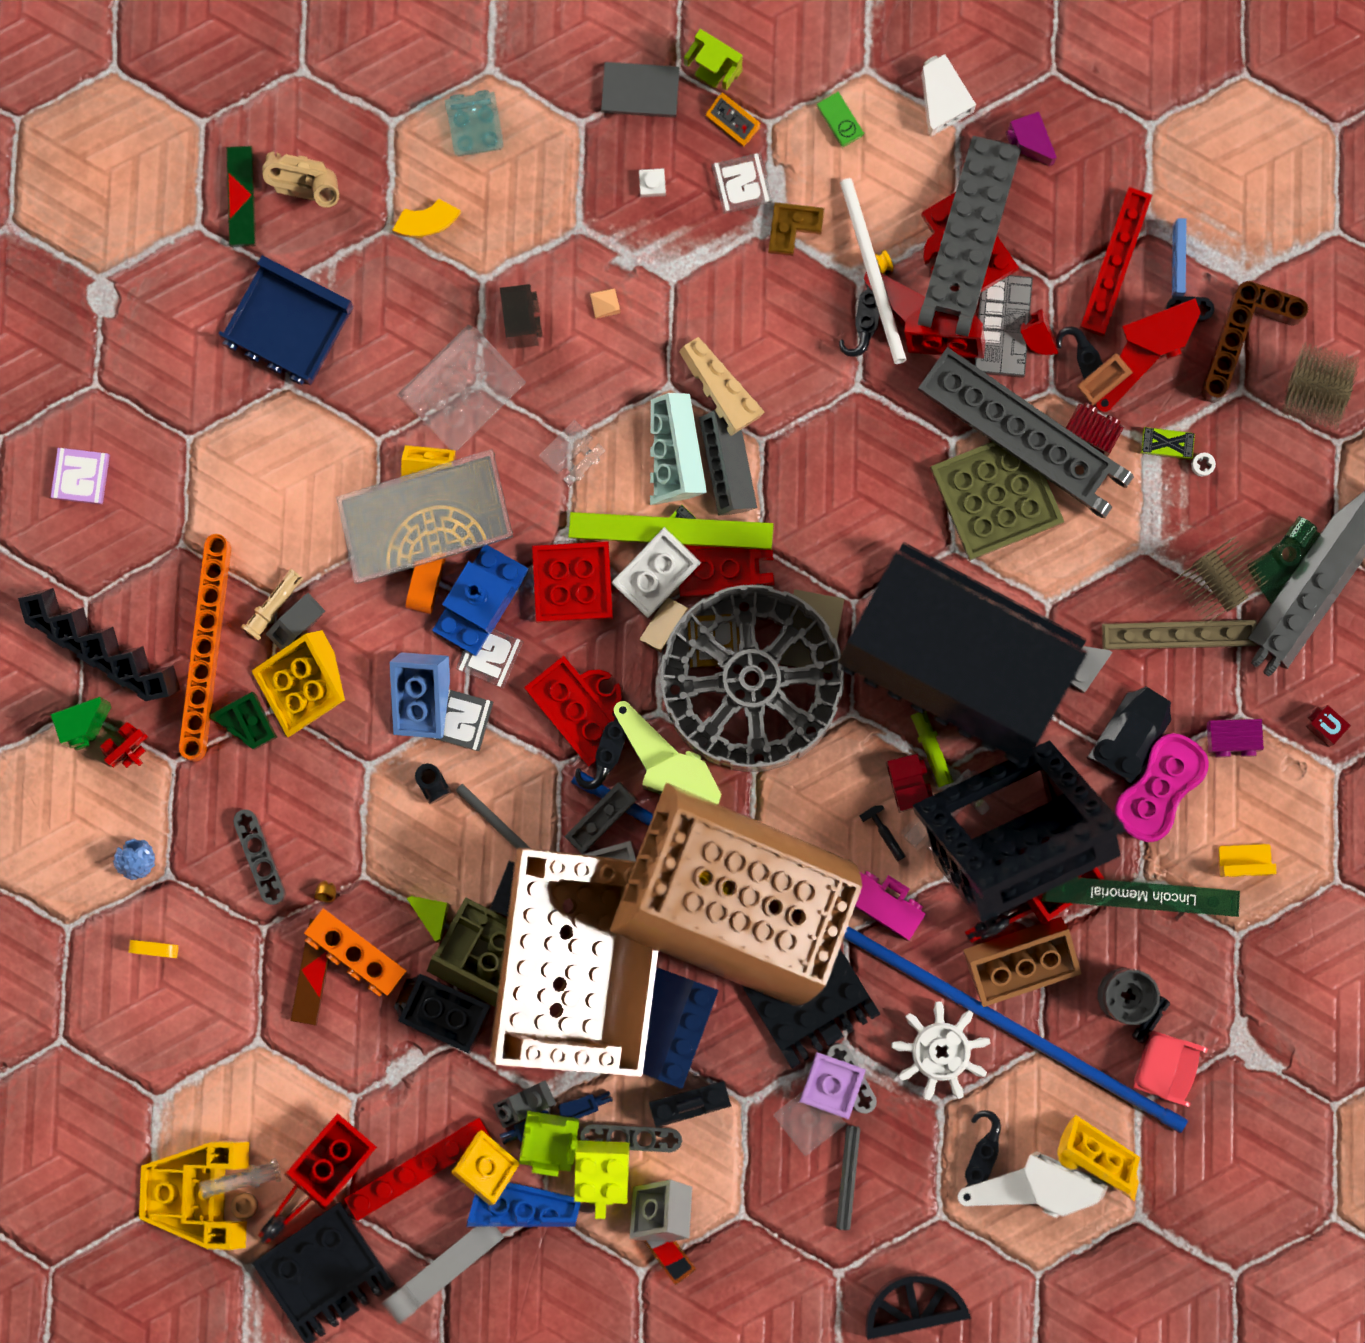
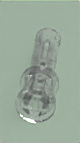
(251, 1177)

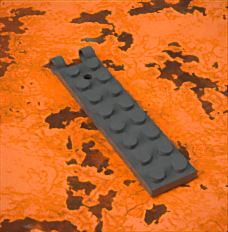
(970, 232)
(1022, 430)

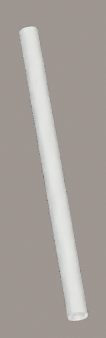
(873, 271)

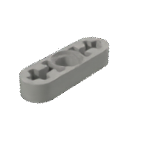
(866, 1092)

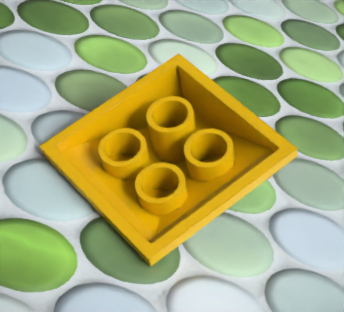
(301, 682)

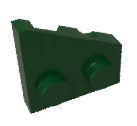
(246, 721)

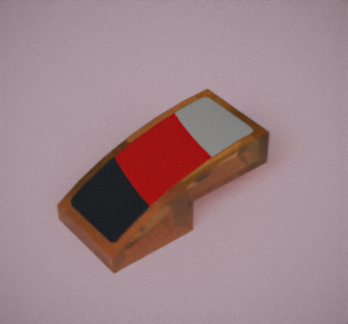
(672, 1259)

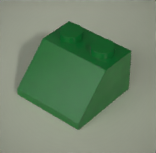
(81, 722)

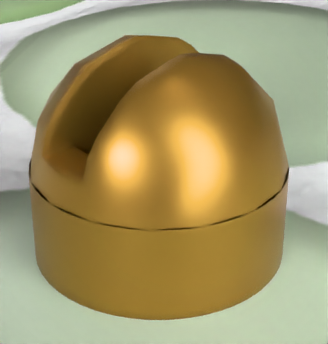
(325, 892)

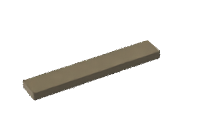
(1177, 635)

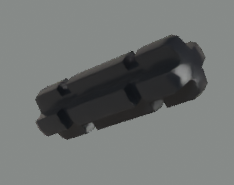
(1141, 1033)

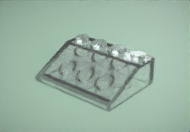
(461, 388)

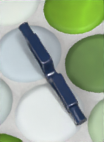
(574, 1109)

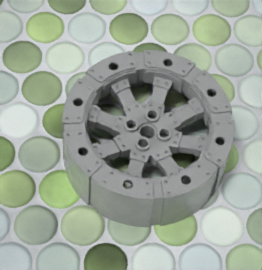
(763, 605)

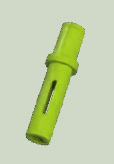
(932, 748)

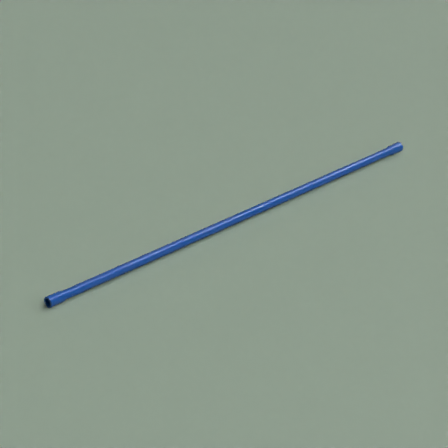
(1163, 1114)

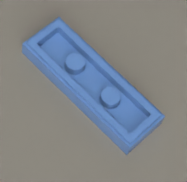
(1179, 257)

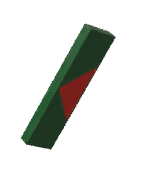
(241, 196)

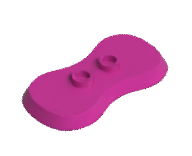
(1172, 771)

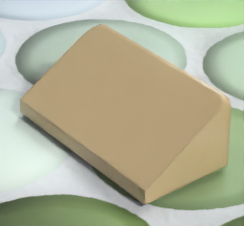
(662, 624)

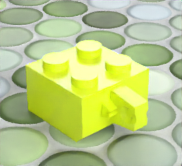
(601, 1174)

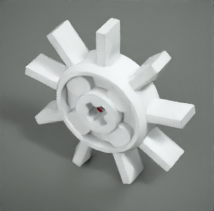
(957, 1051)

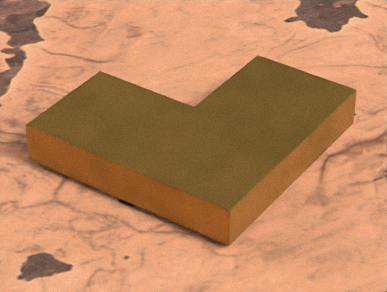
(791, 219)

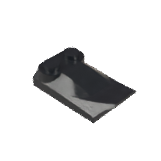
(1132, 733)
(442, 1012)

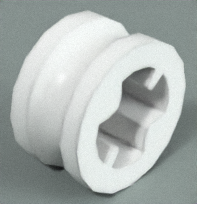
(1210, 461)

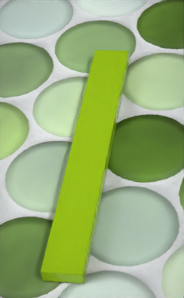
(688, 531)

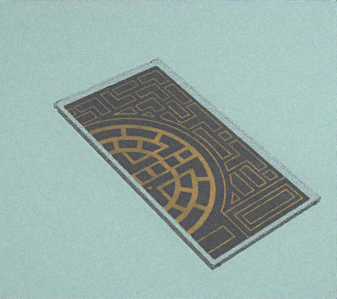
(424, 516)

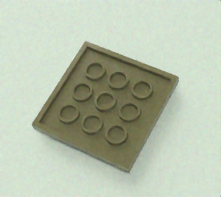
(994, 499)

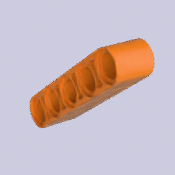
(425, 586)

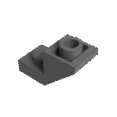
(295, 621)
(516, 1106)

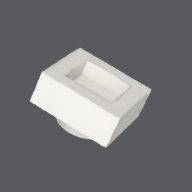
(652, 182)

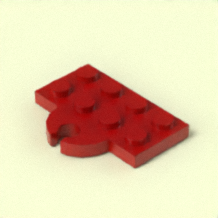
(936, 217)
(576, 704)

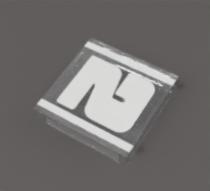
(741, 183)
(494, 659)

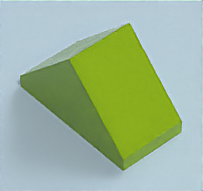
(432, 914)

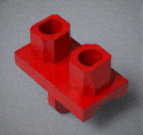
(133, 738)

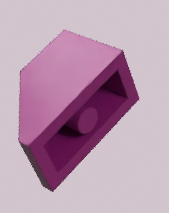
(1032, 138)

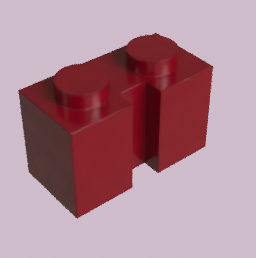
(908, 781)

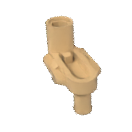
(301, 178)

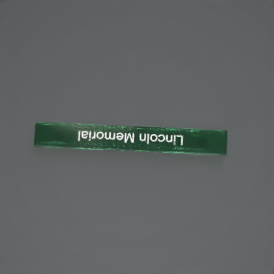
(1146, 896)

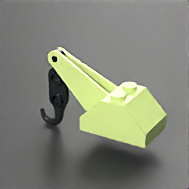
(658, 757)

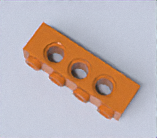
(391, 971)

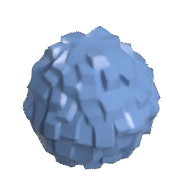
(135, 859)

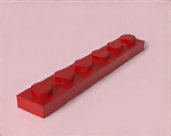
(1116, 261)
(413, 1171)

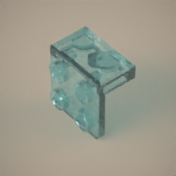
(474, 123)

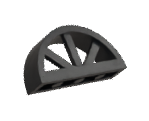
(916, 1322)

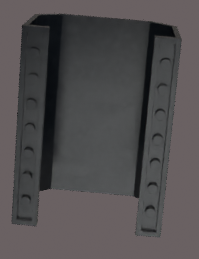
(963, 653)

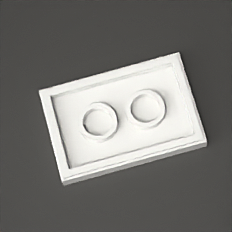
(656, 572)

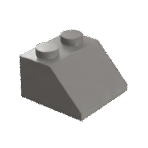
(661, 1211)

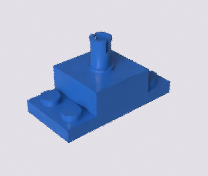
(479, 599)

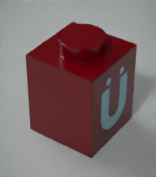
(1327, 725)

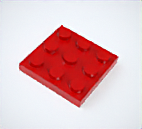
(572, 582)

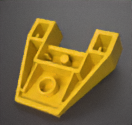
(173, 1196)

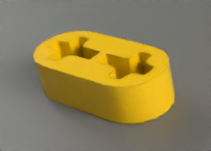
(153, 949)

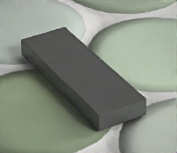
(600, 818)

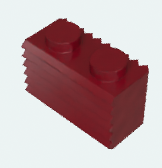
(1094, 428)

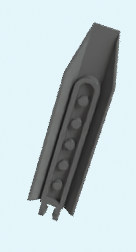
(1312, 588)

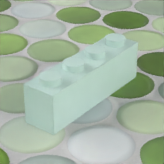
(675, 450)

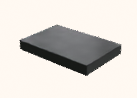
(640, 89)

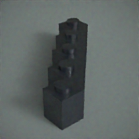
(97, 647)

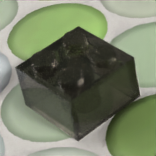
(519, 311)

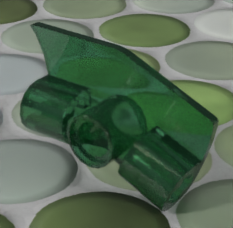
(1277, 570)

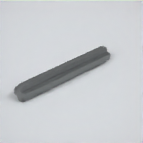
(848, 1178)

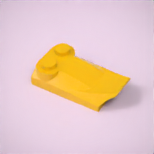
(1100, 1155)

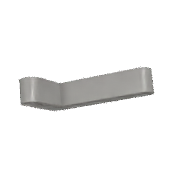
(441, 1272)

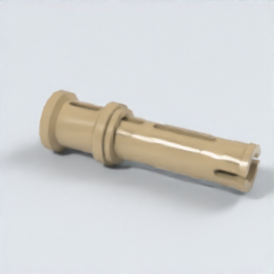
(265, 614)

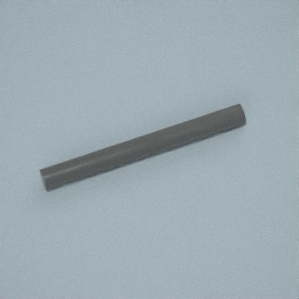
(488, 815)

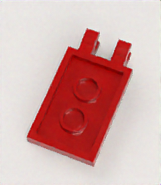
(725, 569)

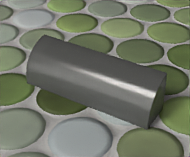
(727, 466)

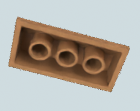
(1022, 961)

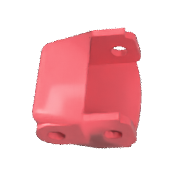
(1168, 1067)

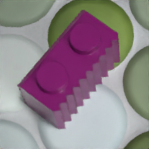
(1235, 736)

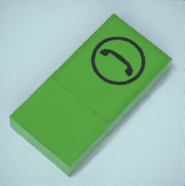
(840, 119)

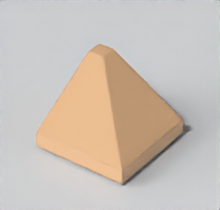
(605, 303)

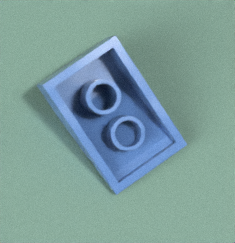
(419, 694)

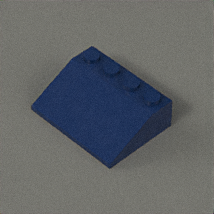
(675, 1026)

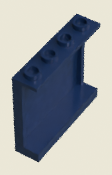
(287, 322)

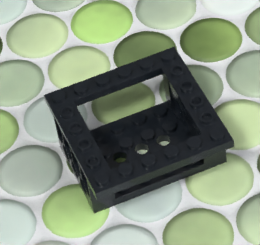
(1029, 852)

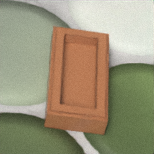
(1104, 379)

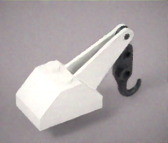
(1040, 1182)

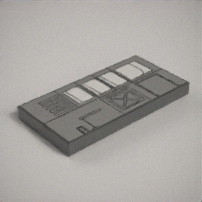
(1002, 314)

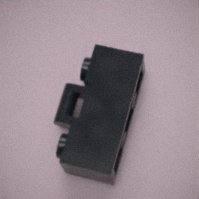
(690, 1104)

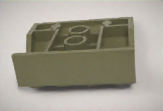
(472, 952)

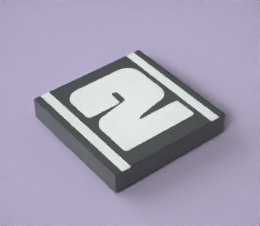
(466, 720)

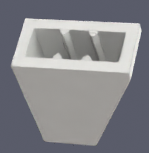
(944, 95)

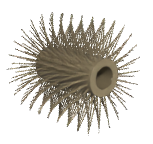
(1320, 385)
(1220, 579)

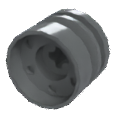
(1143, 999)

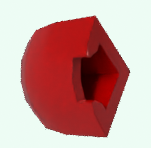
(1039, 335)

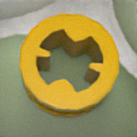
(884, 262)

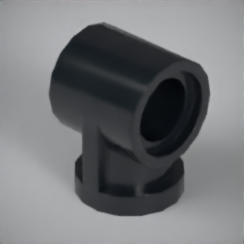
(436, 790)

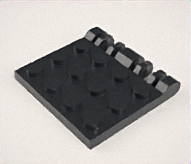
(791, 1023)
(320, 1269)

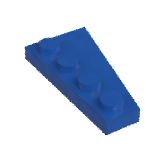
(525, 1208)

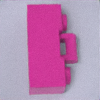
(893, 913)

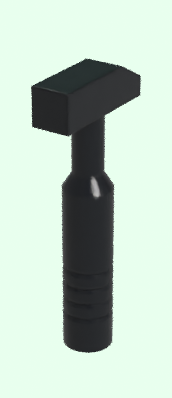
(883, 831)

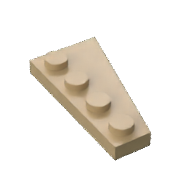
(730, 397)

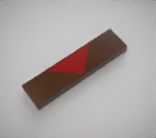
(311, 982)

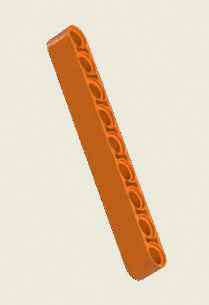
(202, 635)

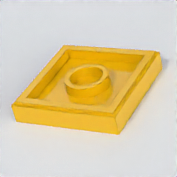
(485, 1168)

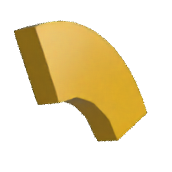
(426, 222)

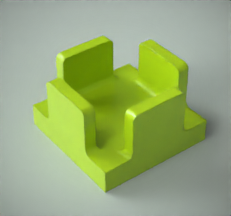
(714, 60)
(549, 1143)

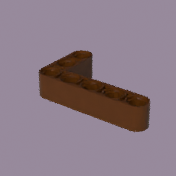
(1239, 331)

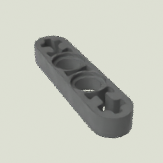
(263, 855)
(631, 1136)

